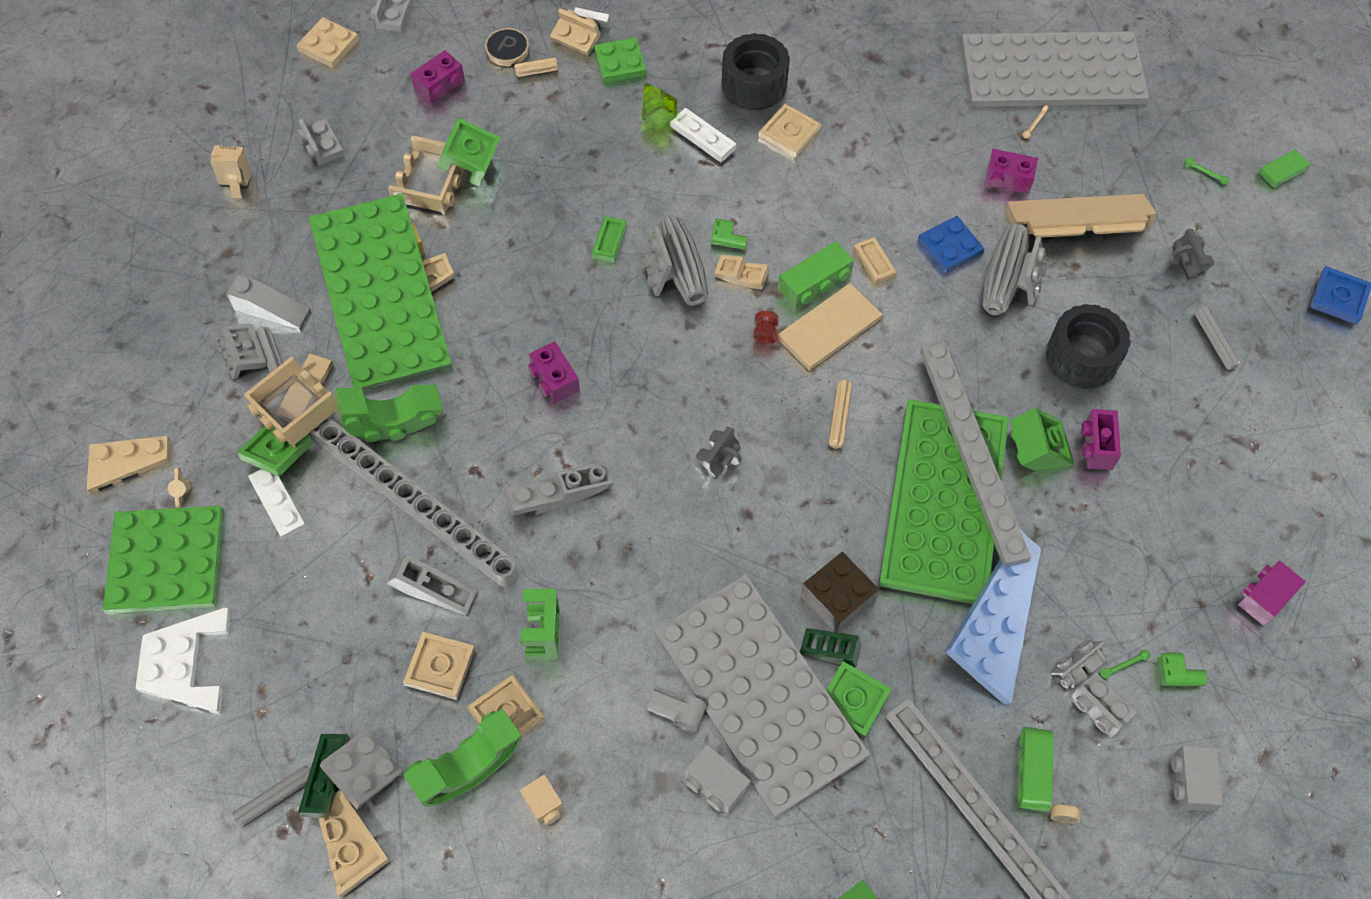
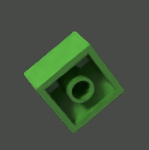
(1041, 441)

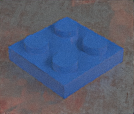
(951, 244)
(1341, 295)

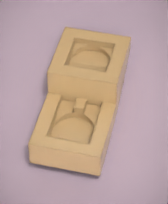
(736, 271)

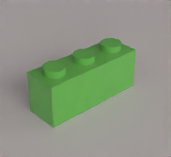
(815, 274)

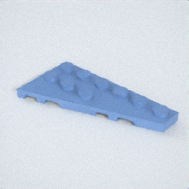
(995, 626)

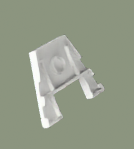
(170, 661)

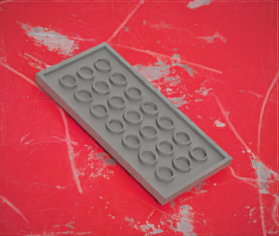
(1053, 69)
(761, 696)

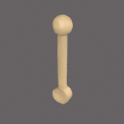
(1027, 134)

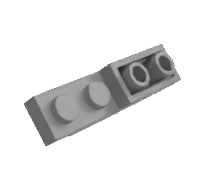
(563, 490)

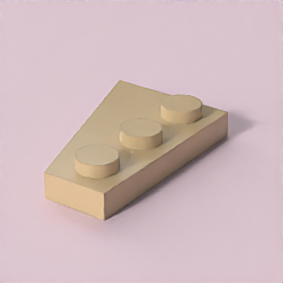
(119, 459)
(350, 846)

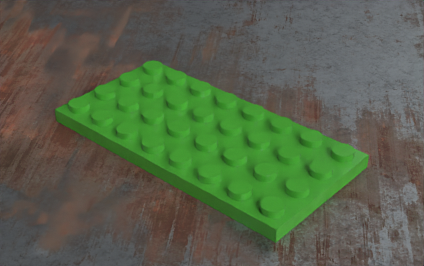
(379, 292)
(935, 524)

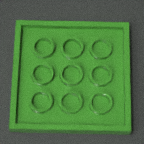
(163, 559)

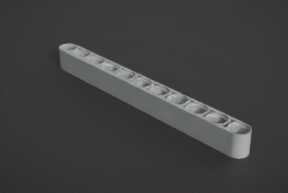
(416, 502)

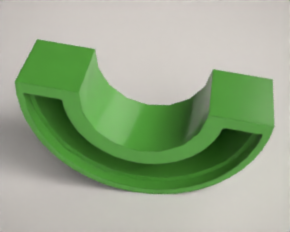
(391, 417)
(466, 767)

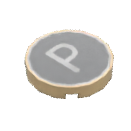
(507, 47)

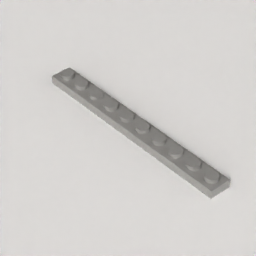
(975, 455)
(975, 803)

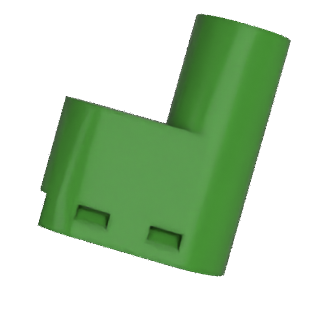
(723, 235)
(1174, 672)

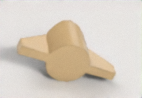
(179, 487)

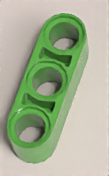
(1035, 769)

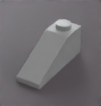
(266, 303)
(430, 585)

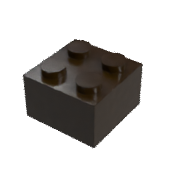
(839, 592)

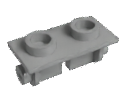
(1071, 666)

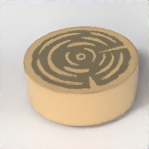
(1066, 814)

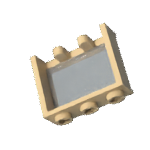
(422, 181)
(290, 402)

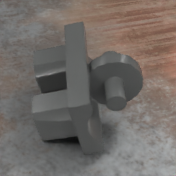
(1190, 251)
(723, 452)

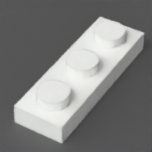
(703, 135)
(277, 503)

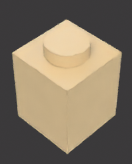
(542, 800)

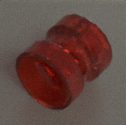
(766, 327)

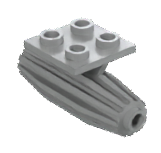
(674, 256)
(1013, 268)

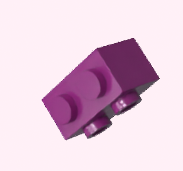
(437, 76)
(1013, 173)
(553, 372)
(1101, 439)
(1271, 593)

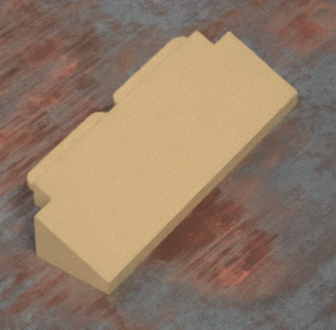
(1083, 214)

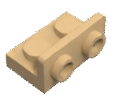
(575, 32)

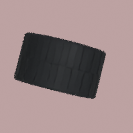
(755, 51)
(1092, 322)

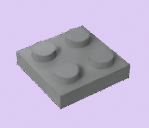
(361, 768)

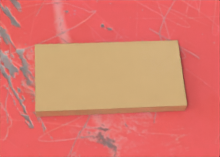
(829, 326)

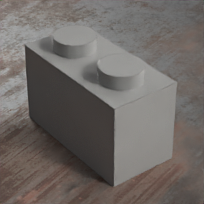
(1197, 778)
(716, 779)

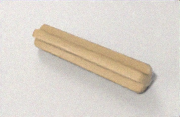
(840, 414)

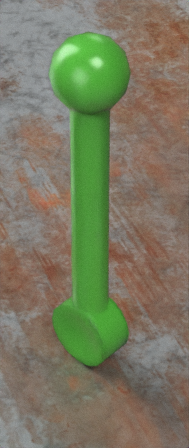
(1189, 162)
(1106, 673)

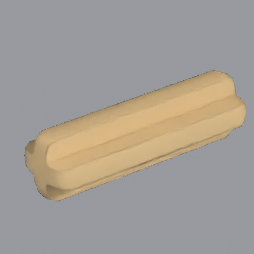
(536, 67)

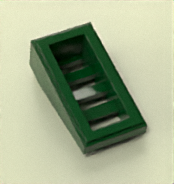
(834, 638)

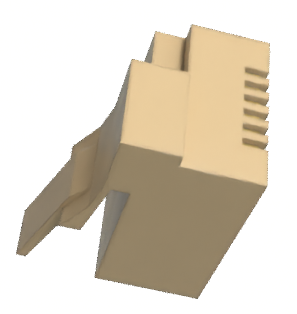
(231, 168)

